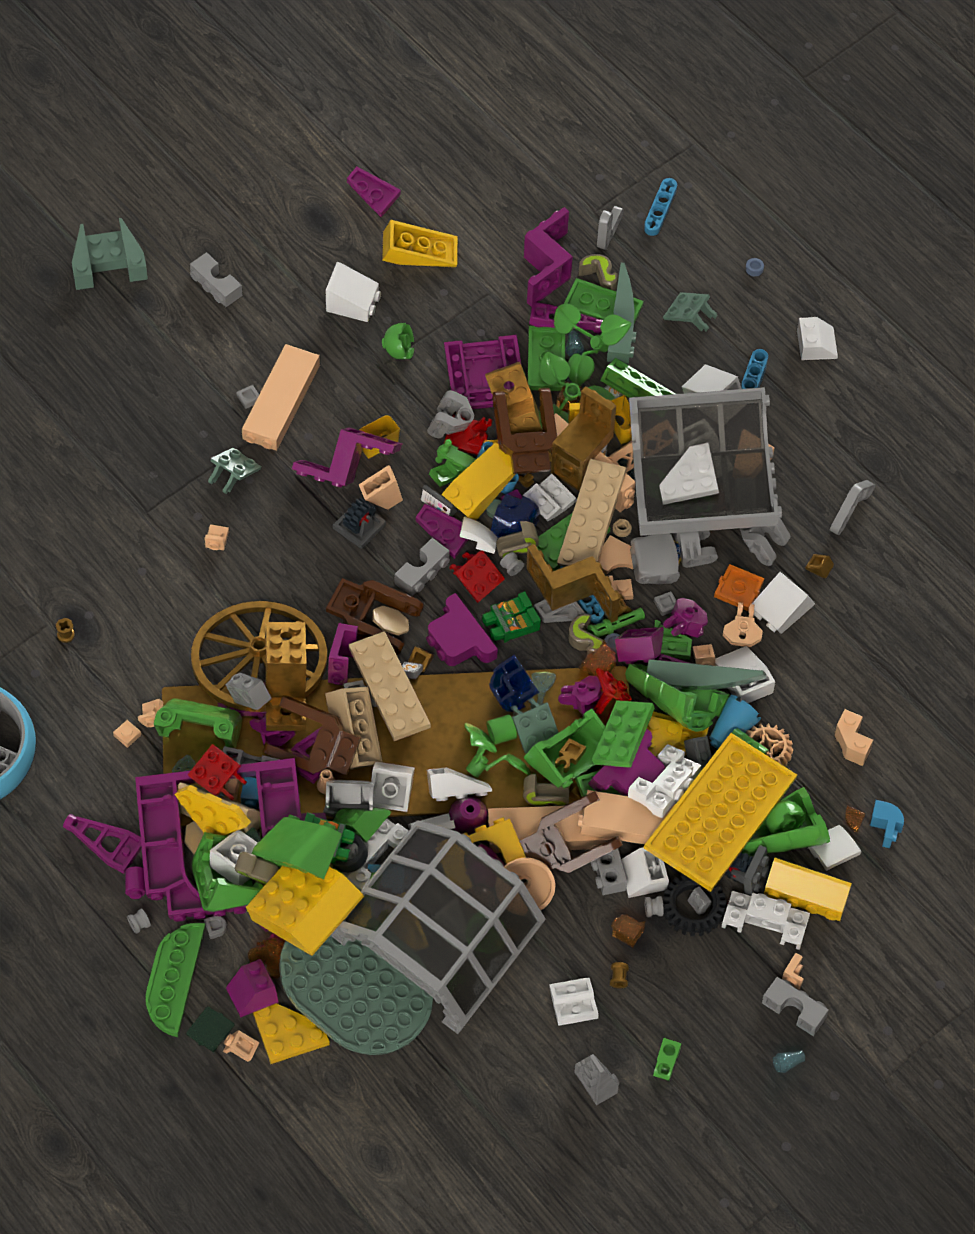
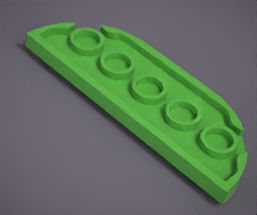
(173, 977)

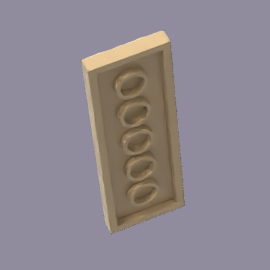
(592, 512)
(389, 686)

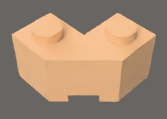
(854, 745)

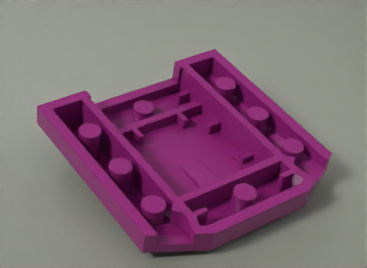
(470, 363)

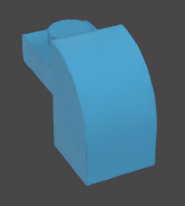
(887, 817)

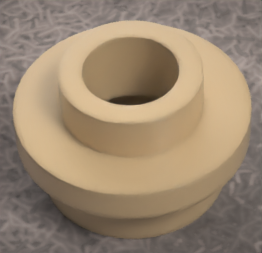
(622, 523)

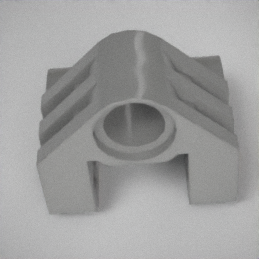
(444, 422)
(758, 543)
(691, 551)

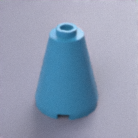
(733, 716)

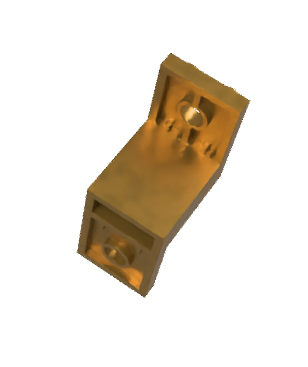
(520, 402)
(583, 438)
(573, 583)
(285, 673)

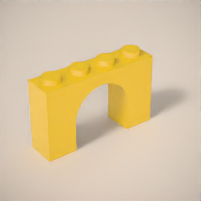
(502, 836)

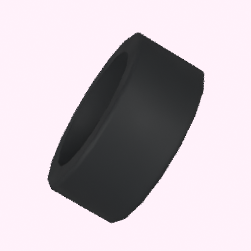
(359, 860)

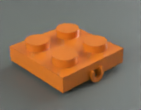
(739, 587)

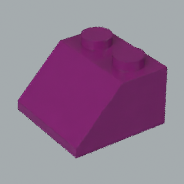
(639, 644)
(252, 989)

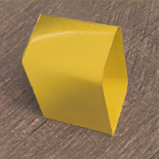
(380, 427)
(622, 434)

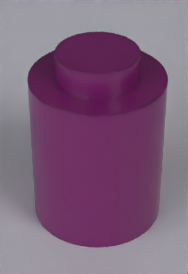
(134, 882)

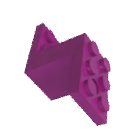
(547, 256)
(346, 457)

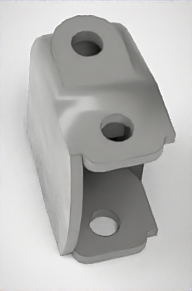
(655, 559)
(349, 794)

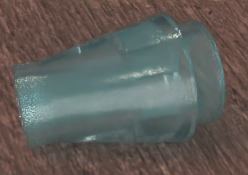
(574, 344)
(785, 1061)

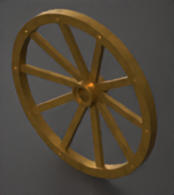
(253, 650)

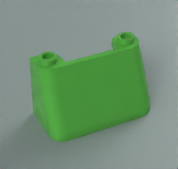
(226, 722)
(543, 755)
(299, 845)
(214, 889)

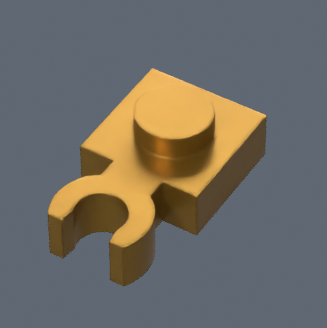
(570, 753)

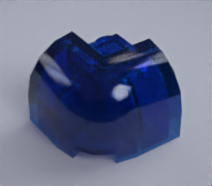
(511, 512)
(512, 684)

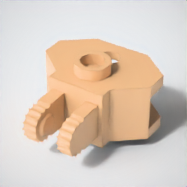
(743, 626)

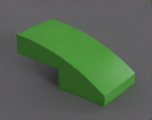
(445, 473)

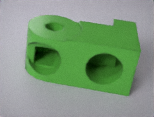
(667, 1058)

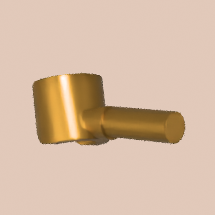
(527, 480)

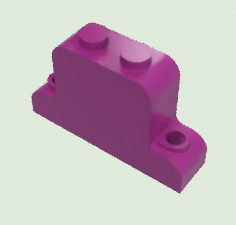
(459, 635)
(621, 778)

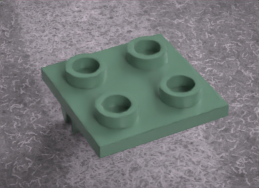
(686, 309)
(236, 464)
(534, 724)

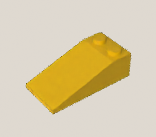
(418, 246)
(480, 482)

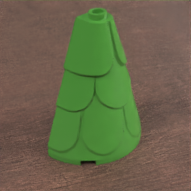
(689, 707)
(811, 833)

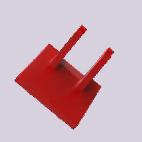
(472, 438)
(478, 574)
(611, 689)
(215, 770)

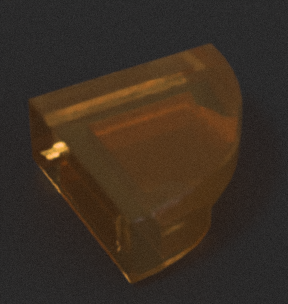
(854, 818)

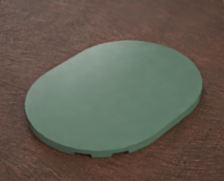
(355, 996)

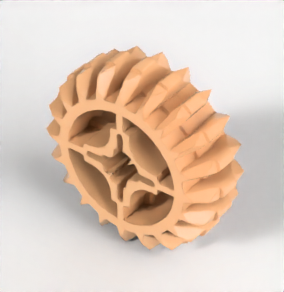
(774, 741)

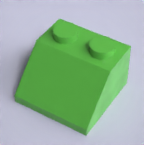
(362, 821)

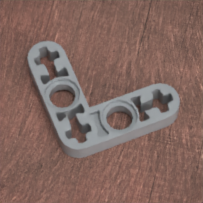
(607, 226)
(859, 492)

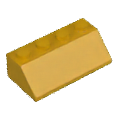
(807, 889)

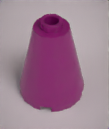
(467, 821)

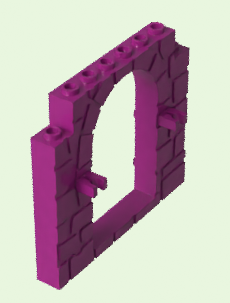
(163, 834)

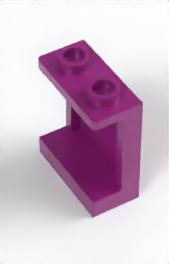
(338, 664)

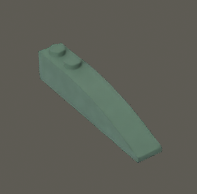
(624, 308)
(701, 677)

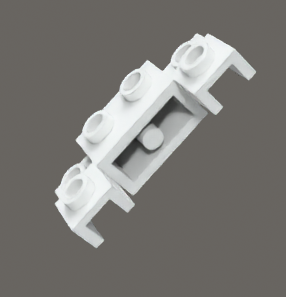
(669, 785)
(385, 835)
(768, 914)

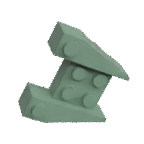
(106, 253)

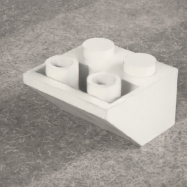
(644, 873)

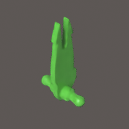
(451, 453)

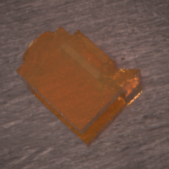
(627, 929)

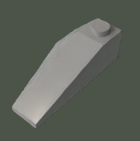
(596, 1079)

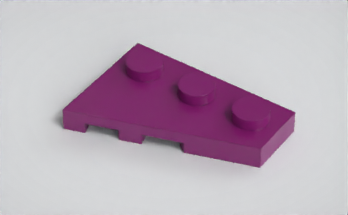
(373, 191)
(442, 528)

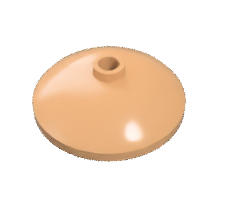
(539, 879)

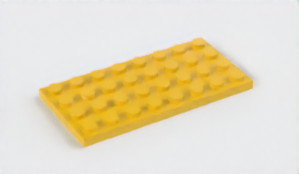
(720, 812)

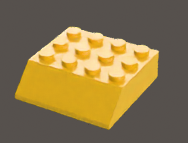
(303, 906)

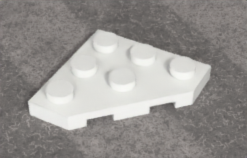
(690, 477)

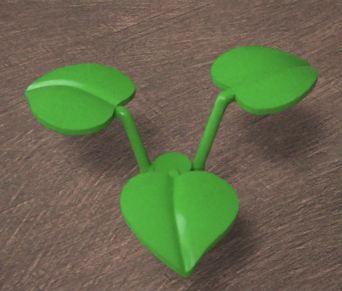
(612, 328)
(556, 369)
(479, 761)

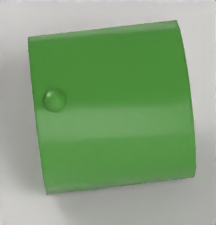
(501, 729)

